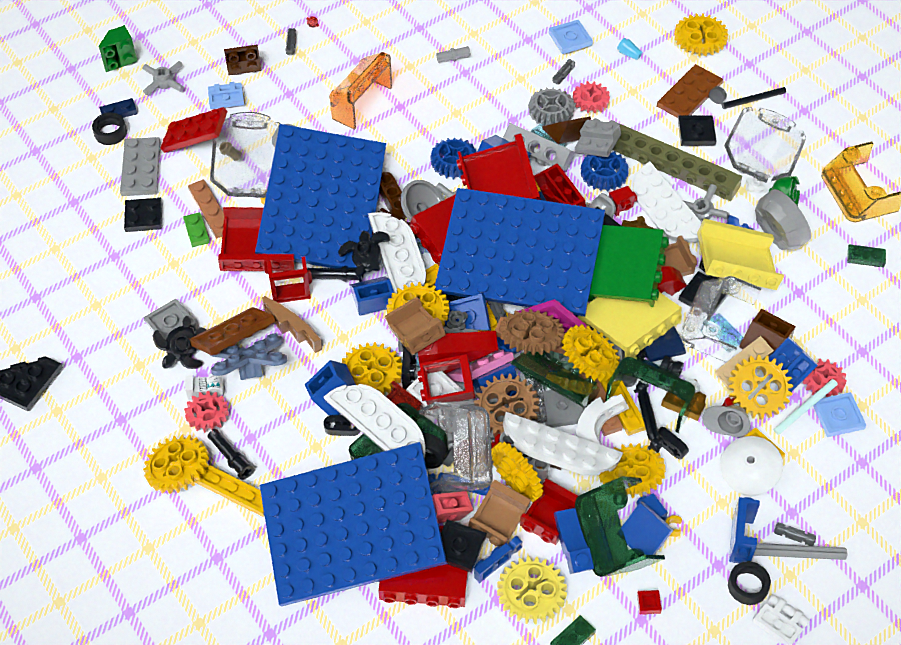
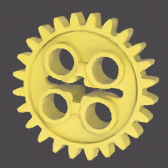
(520, 576)

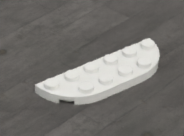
(664, 205)
(401, 253)
(375, 416)
(559, 447)

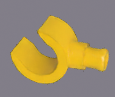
(674, 519)

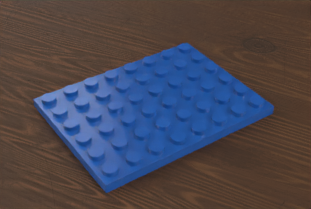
(319, 195)
(520, 250)
(351, 524)

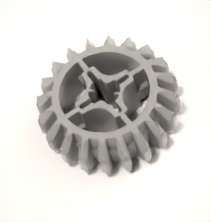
(551, 101)

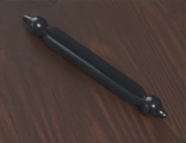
(648, 416)

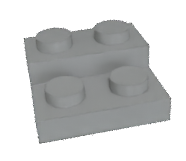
(598, 137)

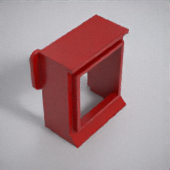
(289, 292)

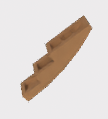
(289, 321)

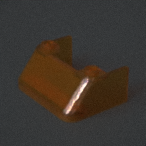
(369, 70)

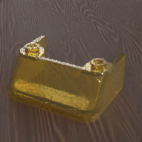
(851, 192)

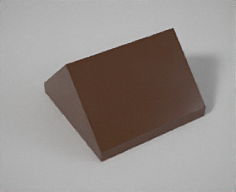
(566, 131)

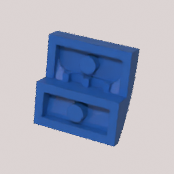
(795, 360)

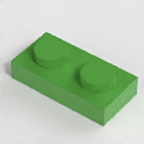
(196, 229)

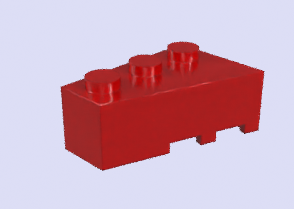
(558, 187)

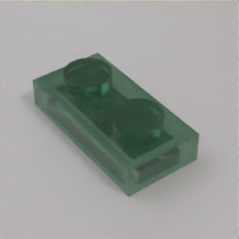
(866, 255)
(576, 633)

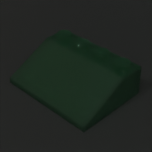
(557, 378)

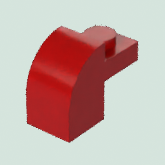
(671, 280)

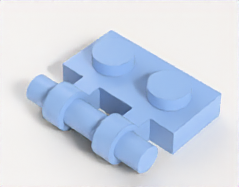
(225, 95)

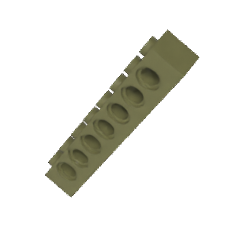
(677, 163)

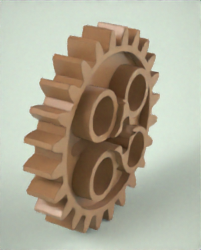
(531, 331)
(499, 390)

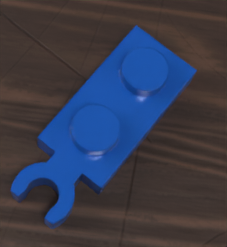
(497, 558)

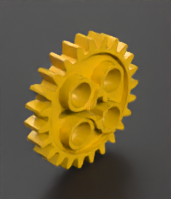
(690, 37)
(431, 300)
(584, 341)
(373, 367)
(772, 398)
(638, 463)
(176, 464)
(516, 471)

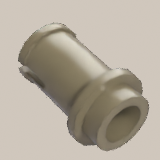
(227, 149)

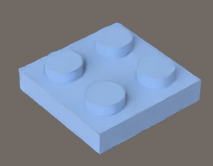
(570, 36)
(839, 414)

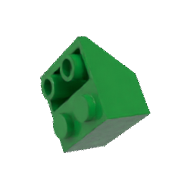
(117, 49)

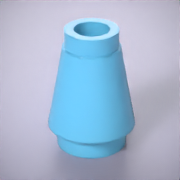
(629, 49)

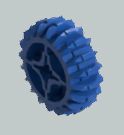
(449, 149)
(604, 175)

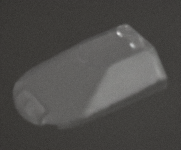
(256, 139)
(764, 144)

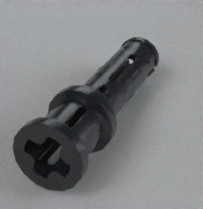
(345, 273)
(234, 459)

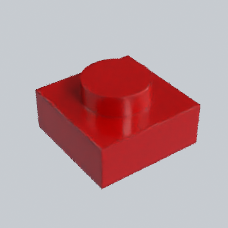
(649, 602)

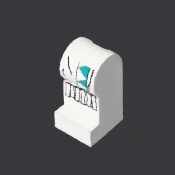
(203, 384)

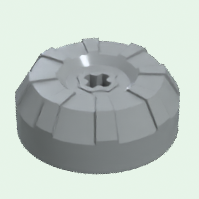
(782, 219)

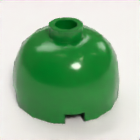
(788, 186)

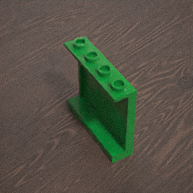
(629, 264)

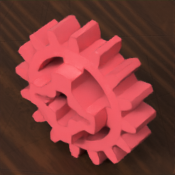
(591, 97)
(823, 374)
(206, 411)

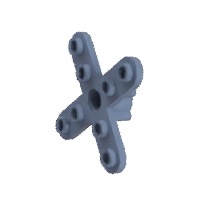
(250, 359)

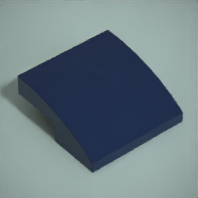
(668, 344)

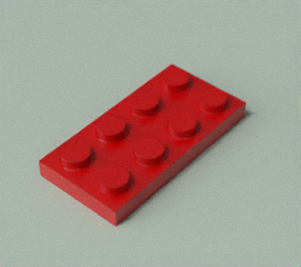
(194, 129)

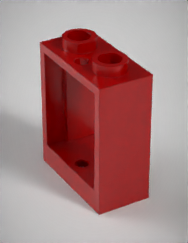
(446, 364)

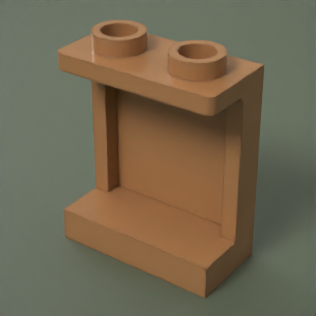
(680, 257)
(414, 326)
(499, 513)

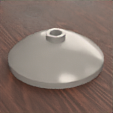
(419, 196)

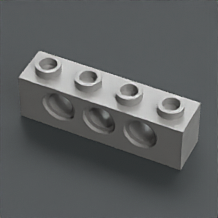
(563, 155)

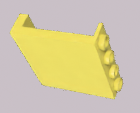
(738, 253)
(632, 323)

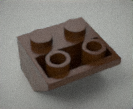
(242, 59)
(770, 328)

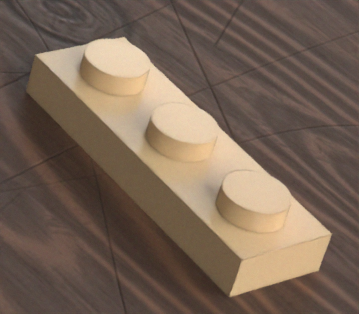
(756, 348)

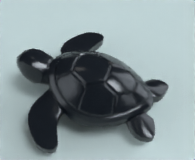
(365, 252)
(178, 345)

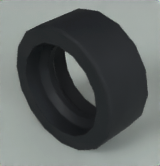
(109, 119)
(438, 450)
(756, 570)

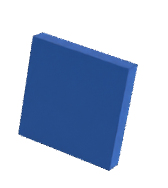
(645, 530)

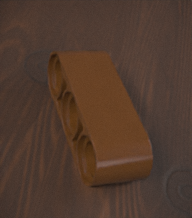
(391, 194)

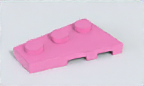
(483, 365)

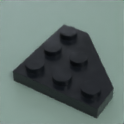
(26, 382)

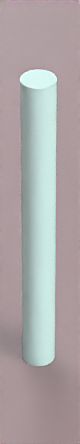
(805, 406)

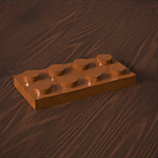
(689, 91)
(232, 330)

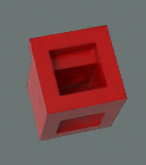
(623, 199)

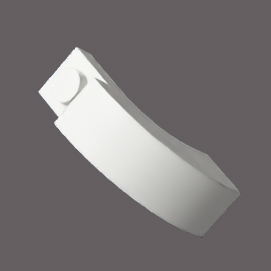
(597, 414)

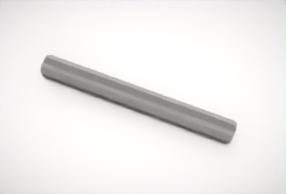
(801, 551)

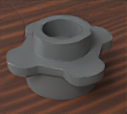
(453, 315)

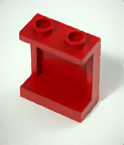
(540, 515)

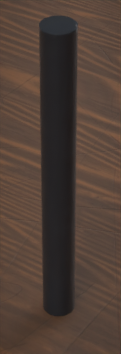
(740, 101)

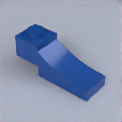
(573, 541)

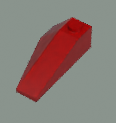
(473, 344)

